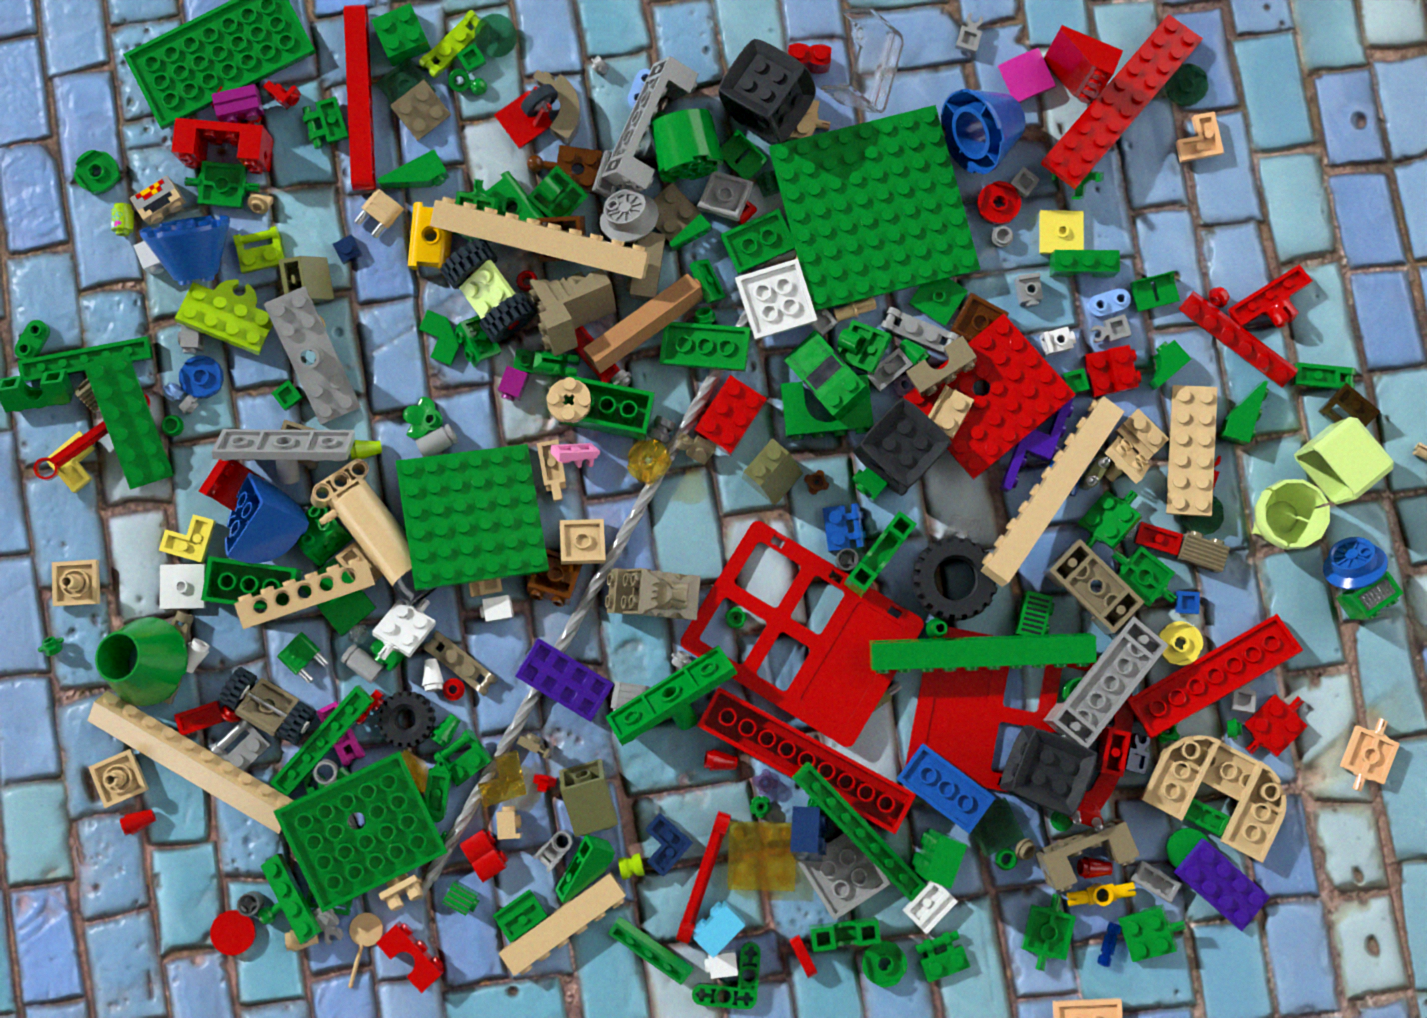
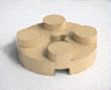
(568, 413)

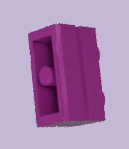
(238, 104)

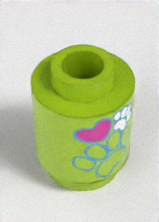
(122, 219)

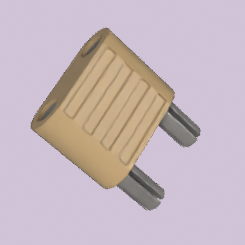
(380, 208)

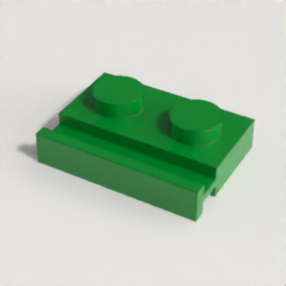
(520, 915)

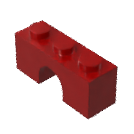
(426, 967)

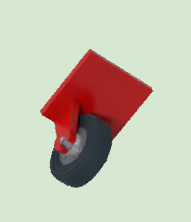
(528, 114)

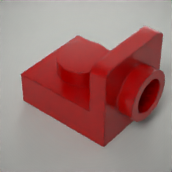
(283, 97)

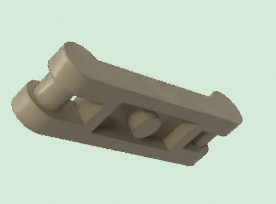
(460, 663)

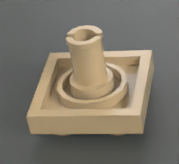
(1125, 460)
(75, 583)
(118, 778)

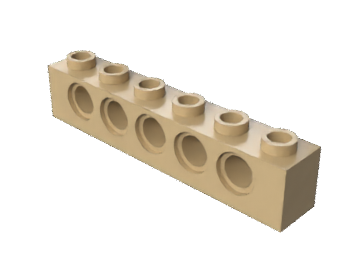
(249, 617)

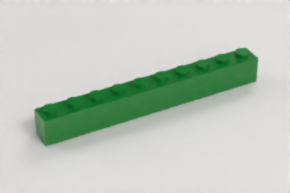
(982, 651)

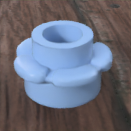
(173, 391)

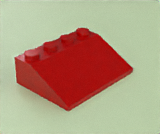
(1081, 63)

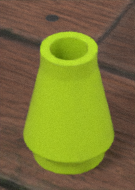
(363, 449)

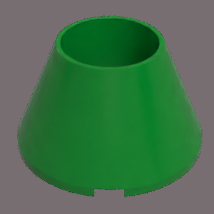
(159, 662)

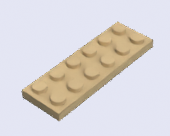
(1191, 451)

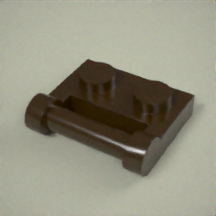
(1352, 403)

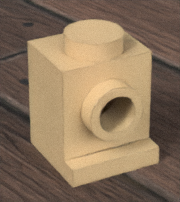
(508, 823)

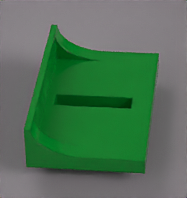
(750, 163)
(1165, 290)

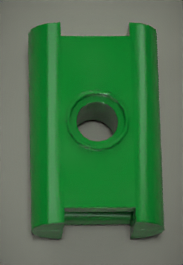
(511, 193)

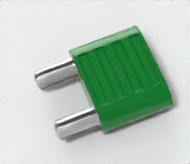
(299, 654)

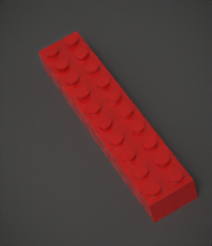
(790, 749)

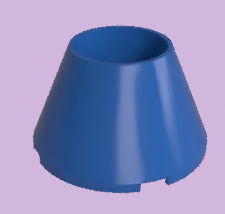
(981, 128)

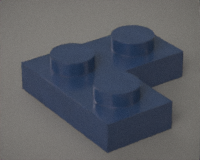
(672, 841)

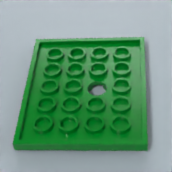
(351, 861)

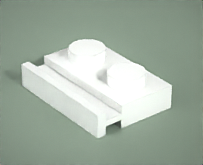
(930, 906)

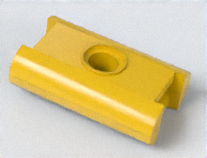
(427, 252)

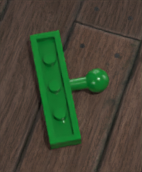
(289, 900)

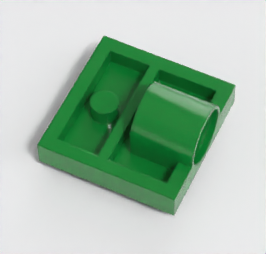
(558, 194)
(862, 346)

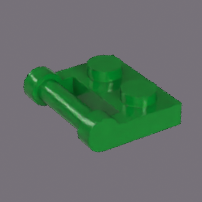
(469, 762)

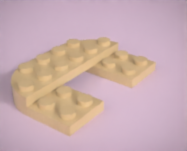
(1229, 771)

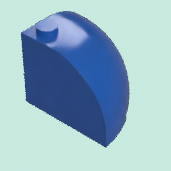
(263, 523)

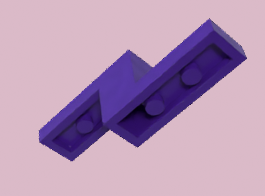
(1037, 445)

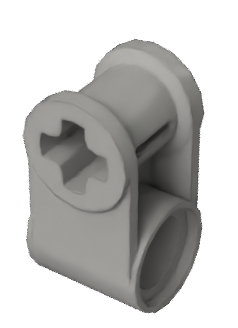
(552, 852)

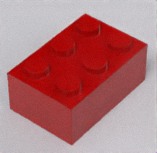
(730, 415)

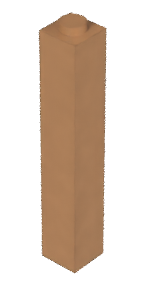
(644, 323)

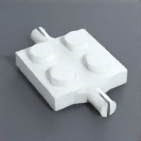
(403, 628)

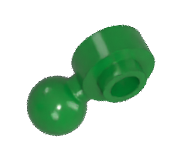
(477, 86)

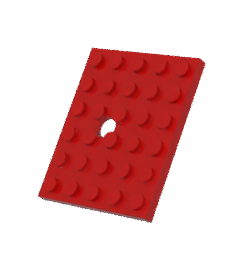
(1019, 400)

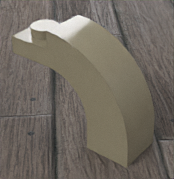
(569, 117)

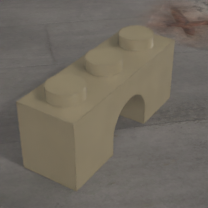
(928, 379)

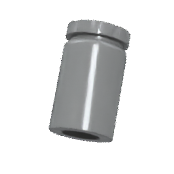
(437, 441)
(362, 663)

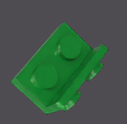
(475, 341)

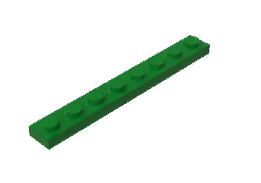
(858, 831)

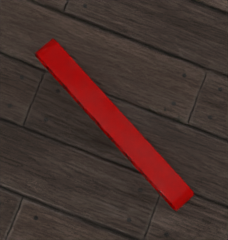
(359, 97)

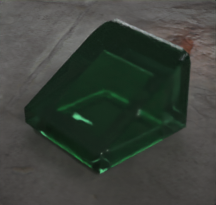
(768, 184)

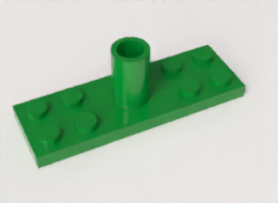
(672, 697)

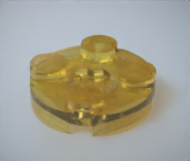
(656, 469)

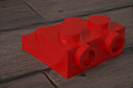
(1112, 371)

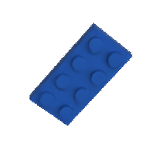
(945, 788)

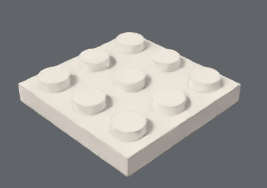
(776, 299)

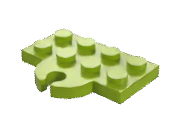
(226, 315)

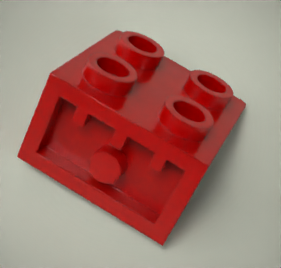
(225, 482)

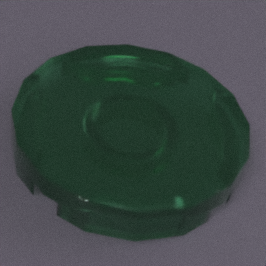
(495, 35)
(1187, 85)
(1205, 525)

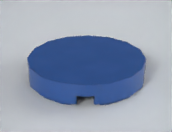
(201, 376)

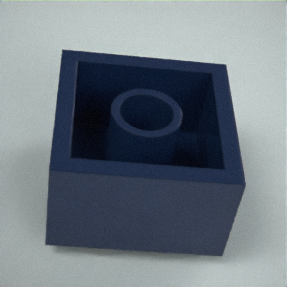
(808, 834)

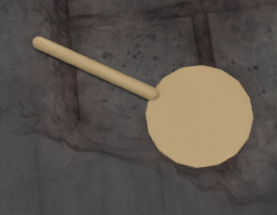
(364, 931)

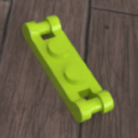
(454, 42)

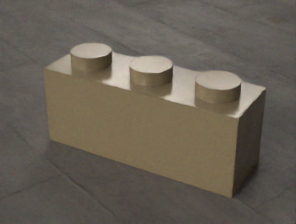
(647, 288)

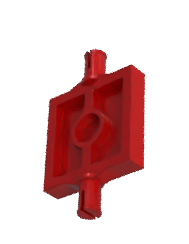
(1275, 725)

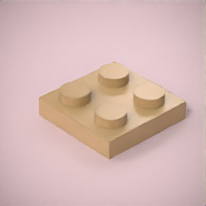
(582, 541)

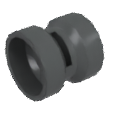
(661, 429)
(849, 557)
(247, 906)

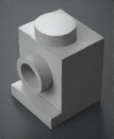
(1023, 295)
(190, 340)

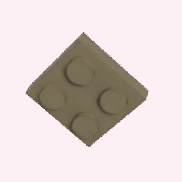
(420, 110)
(674, 212)

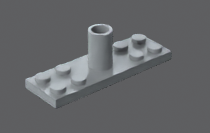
(303, 330)
(284, 447)

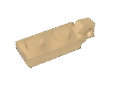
(552, 470)

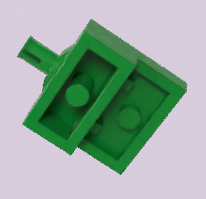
(1150, 933)

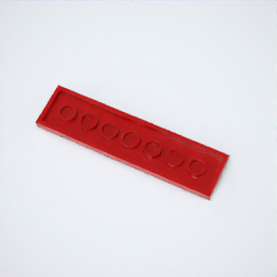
(1214, 676)

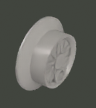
(628, 215)

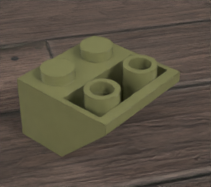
(307, 272)

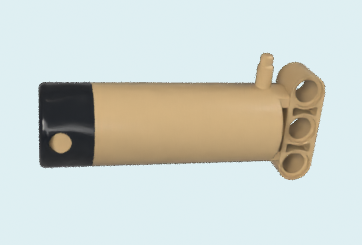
(370, 526)

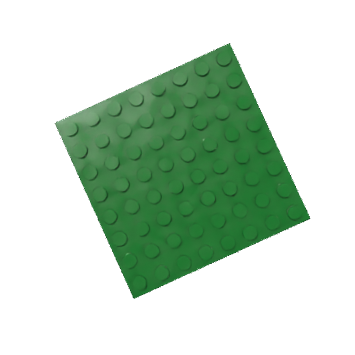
(874, 208)

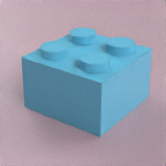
(718, 928)

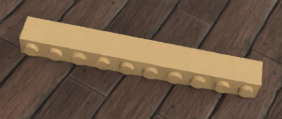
(539, 238)
(1052, 491)
(188, 759)

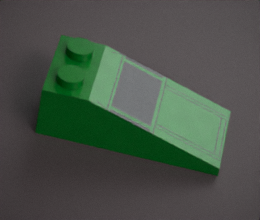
(827, 375)

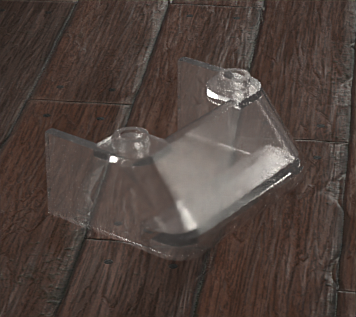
(875, 62)

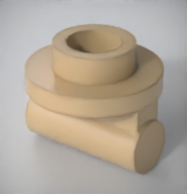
(259, 203)

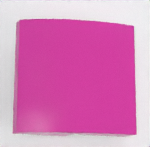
(1027, 75)

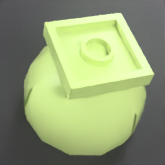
(1290, 514)

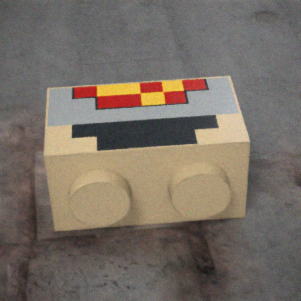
(158, 200)

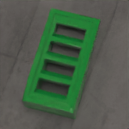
(693, 231)

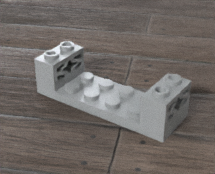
(665, 78)
(1107, 683)

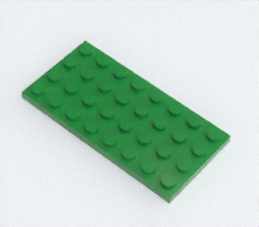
(221, 48)

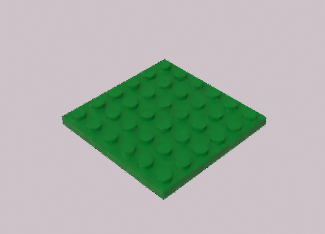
(471, 517)

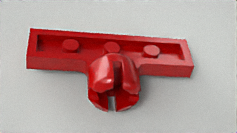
(1272, 300)

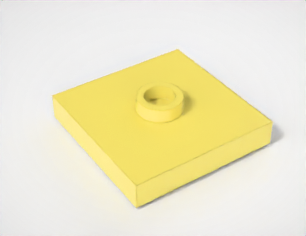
(1060, 230)

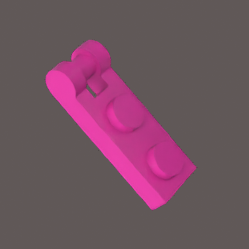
(348, 739)

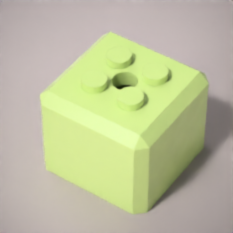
(1344, 460)

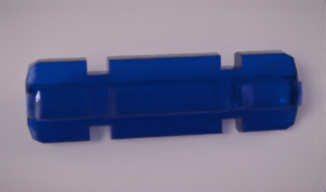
(1109, 944)

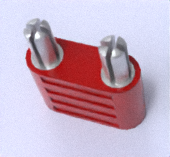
(1088, 815)

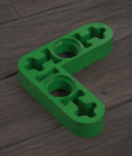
(742, 986)

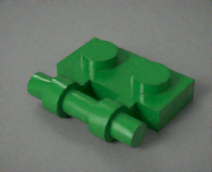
(332, 121)
(944, 962)

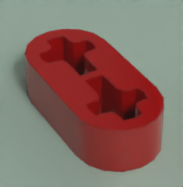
(803, 956)

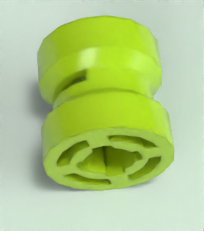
(631, 866)

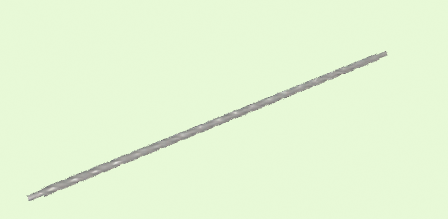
(574, 623)

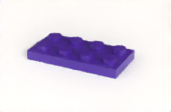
(564, 679)
(1221, 884)

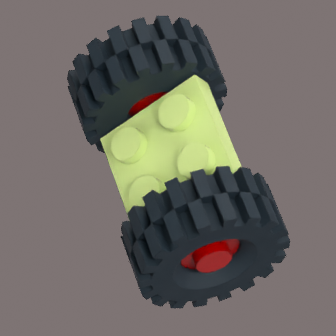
(487, 290)

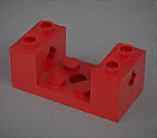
(193, 136)

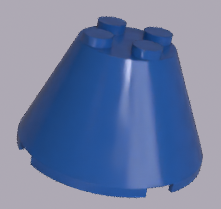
(189, 246)

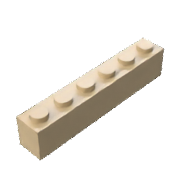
(563, 923)

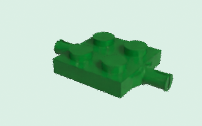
(222, 185)
(478, 198)
(1110, 519)
(1145, 575)
(1048, 932)

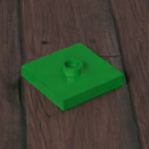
(938, 300)

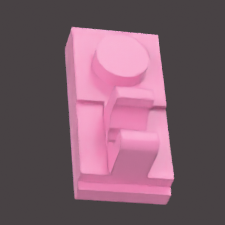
(575, 452)

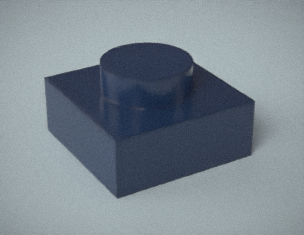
(347, 249)

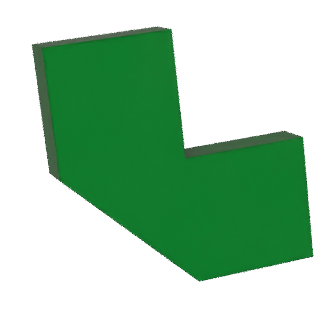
(447, 344)

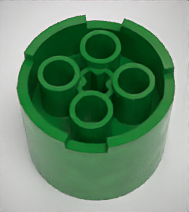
(685, 145)

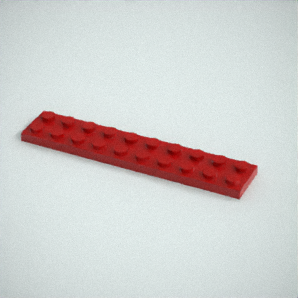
(1121, 101)

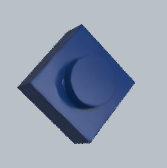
(1187, 602)

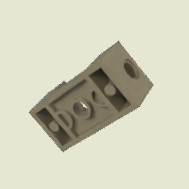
(1077, 569)
(1114, 838)

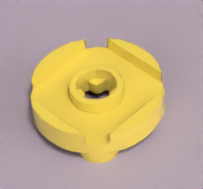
(1192, 645)

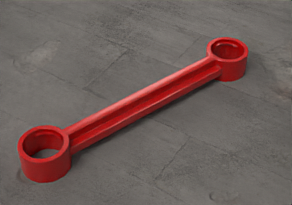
(75, 448)
(688, 921)

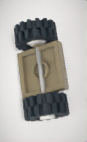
(267, 706)

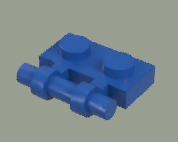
(836, 527)

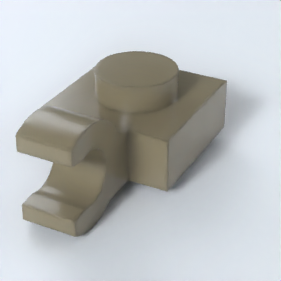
(697, 448)

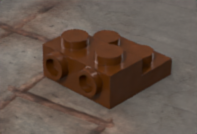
(557, 583)

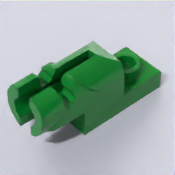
(545, 364)

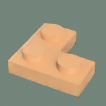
(1206, 140)

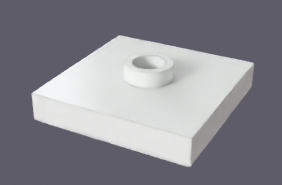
(182, 586)

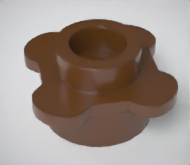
(810, 480)

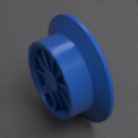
(1354, 563)

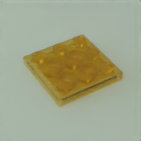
(760, 856)

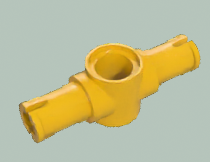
(1112, 893)

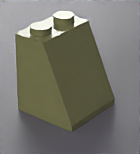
(772, 472)
(588, 798)

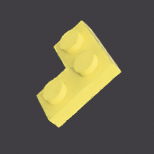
(72, 472)
(194, 544)

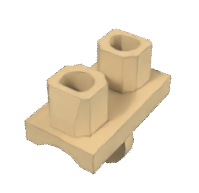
(400, 886)

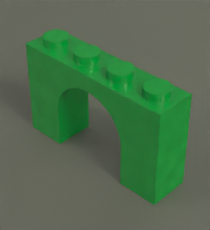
(800, 423)

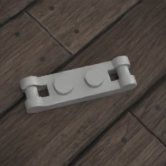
(917, 330)

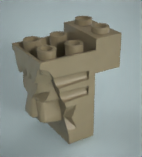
(569, 305)
(652, 593)

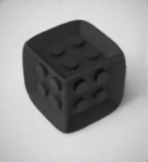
(767, 91)
(902, 446)
(1048, 770)

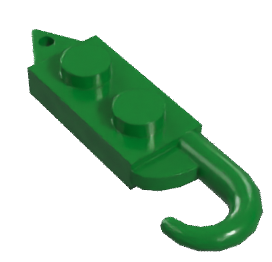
(438, 791)

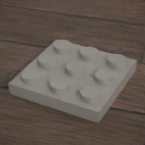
(844, 876)

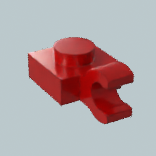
(544, 782)

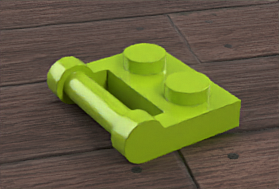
(262, 256)

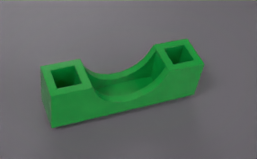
(880, 554)

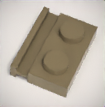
(533, 743)

